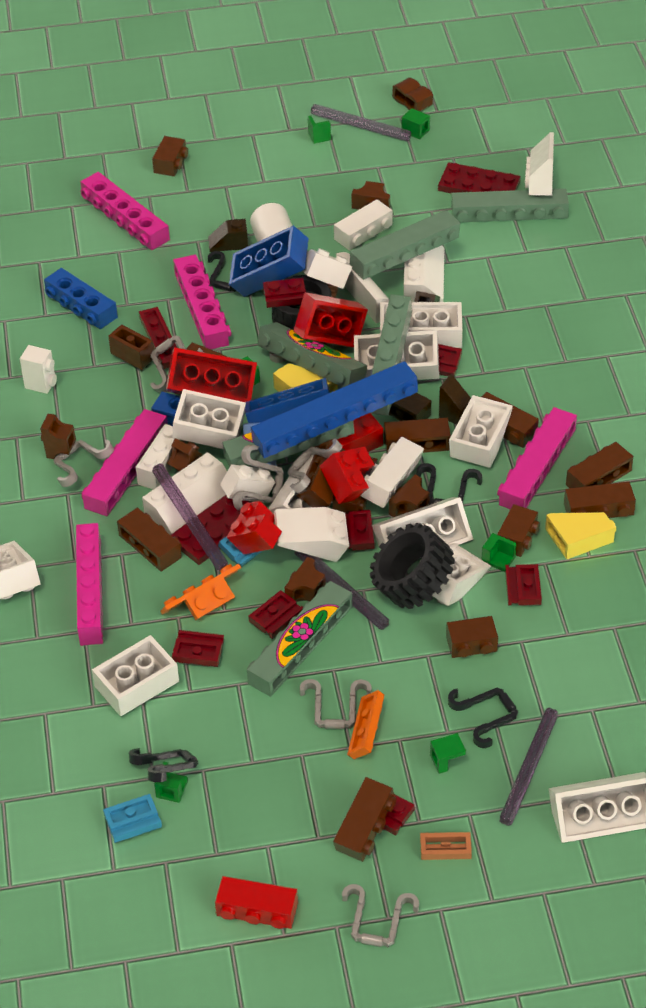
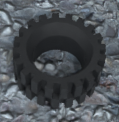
(400, 554)

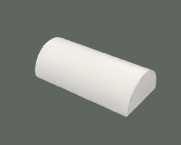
(269, 220)

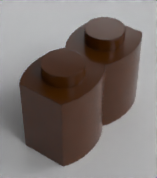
(412, 94)

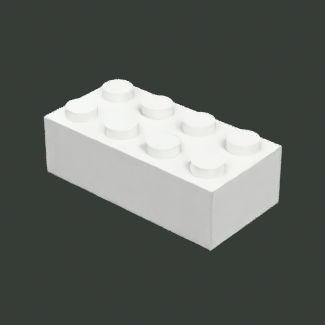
(419, 352)

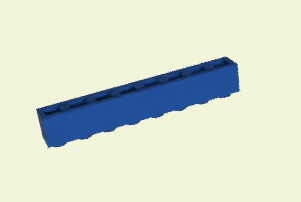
(334, 409)

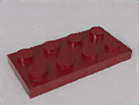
(465, 178)
(216, 520)

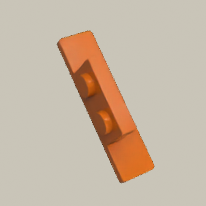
(207, 597)

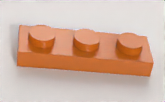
(366, 724)

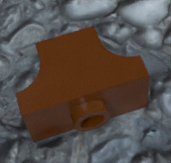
(368, 193)
(57, 436)
(183, 454)
(409, 497)
(305, 581)

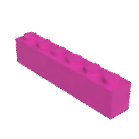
(537, 459)
(120, 468)
(89, 584)

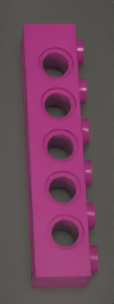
(125, 211)
(202, 302)

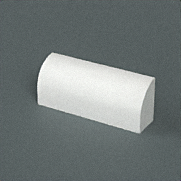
(365, 291)

